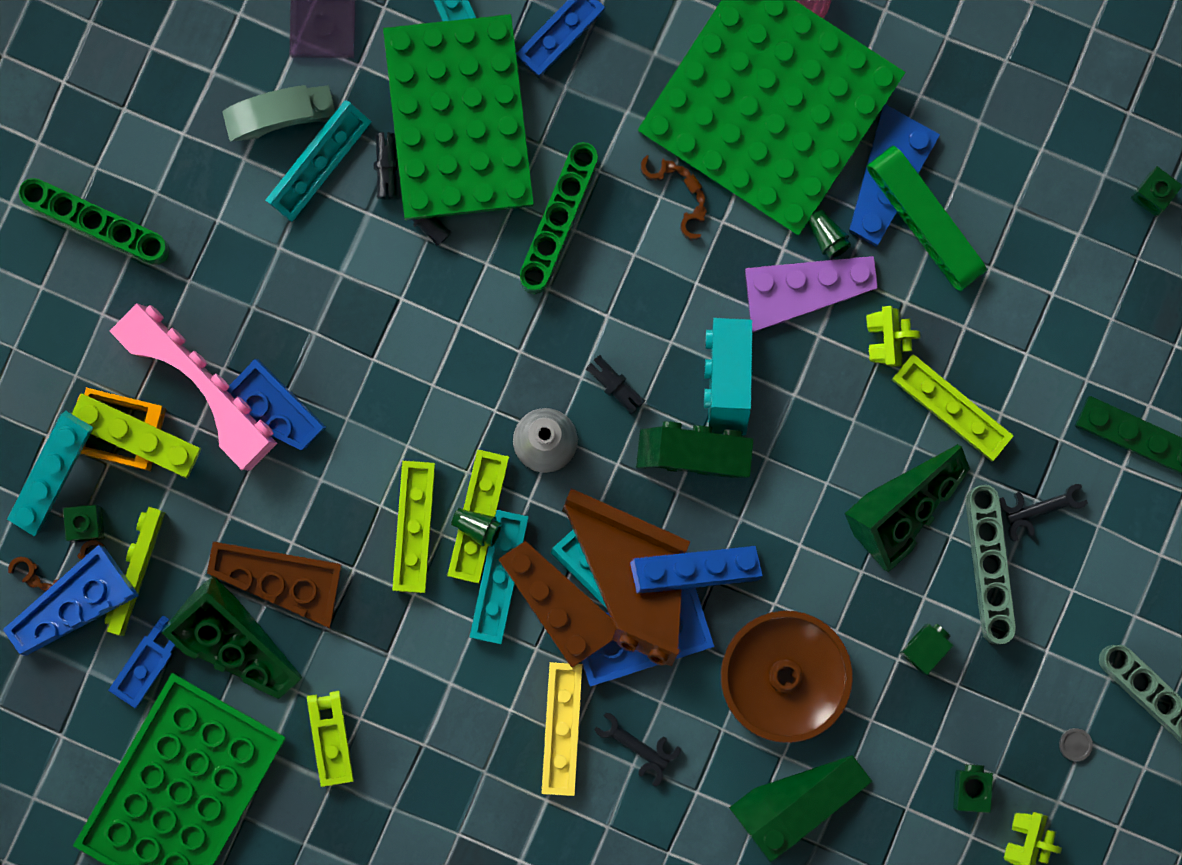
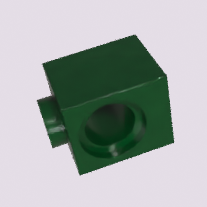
(1156, 191)
(83, 523)
(927, 647)
(982, 801)

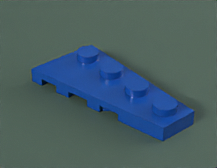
(873, 209)
(76, 599)

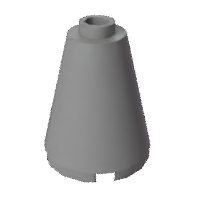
(545, 454)

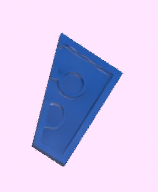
(276, 406)

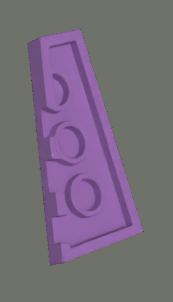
(801, 288)

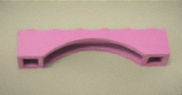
(238, 431)

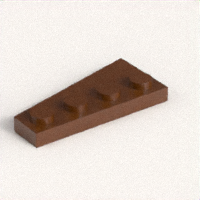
(286, 580)
(563, 609)

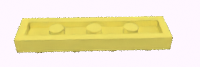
(561, 729)

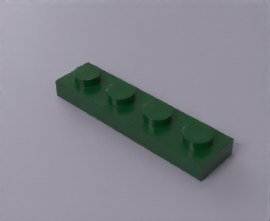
(1131, 433)

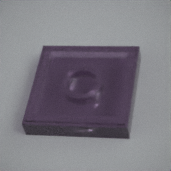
(322, 28)

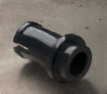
(433, 229)

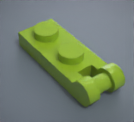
(330, 740)

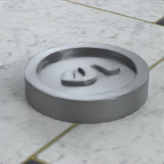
(1075, 744)

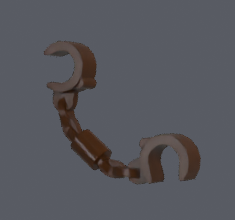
(693, 185)
(32, 579)

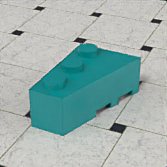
(729, 374)

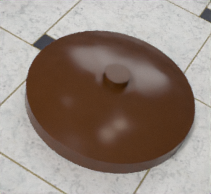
(786, 676)

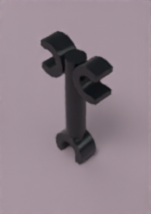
(1018, 516)
(657, 759)

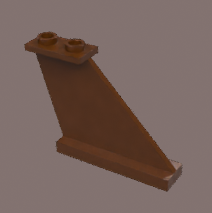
(609, 544)

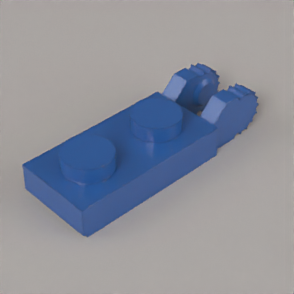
(143, 667)

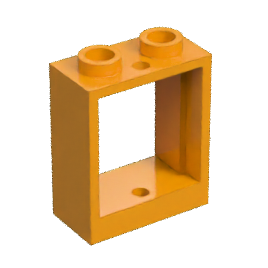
(154, 417)

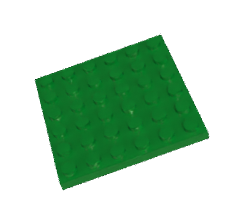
(771, 104)

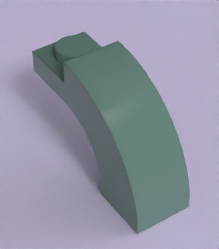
(277, 110)

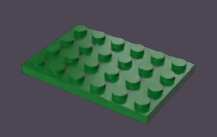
(458, 117)
(180, 782)

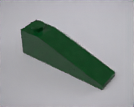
(896, 511)
(225, 634)
(791, 807)

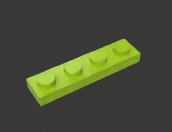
(952, 407)
(137, 436)
(482, 498)
(413, 527)
(138, 556)

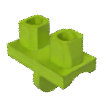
(889, 323)
(1034, 827)

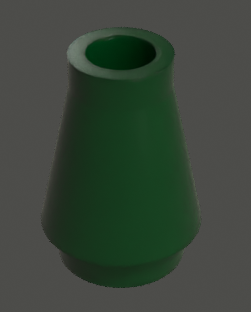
(829, 235)
(478, 526)

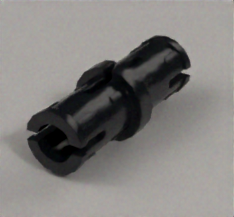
(386, 166)
(615, 385)

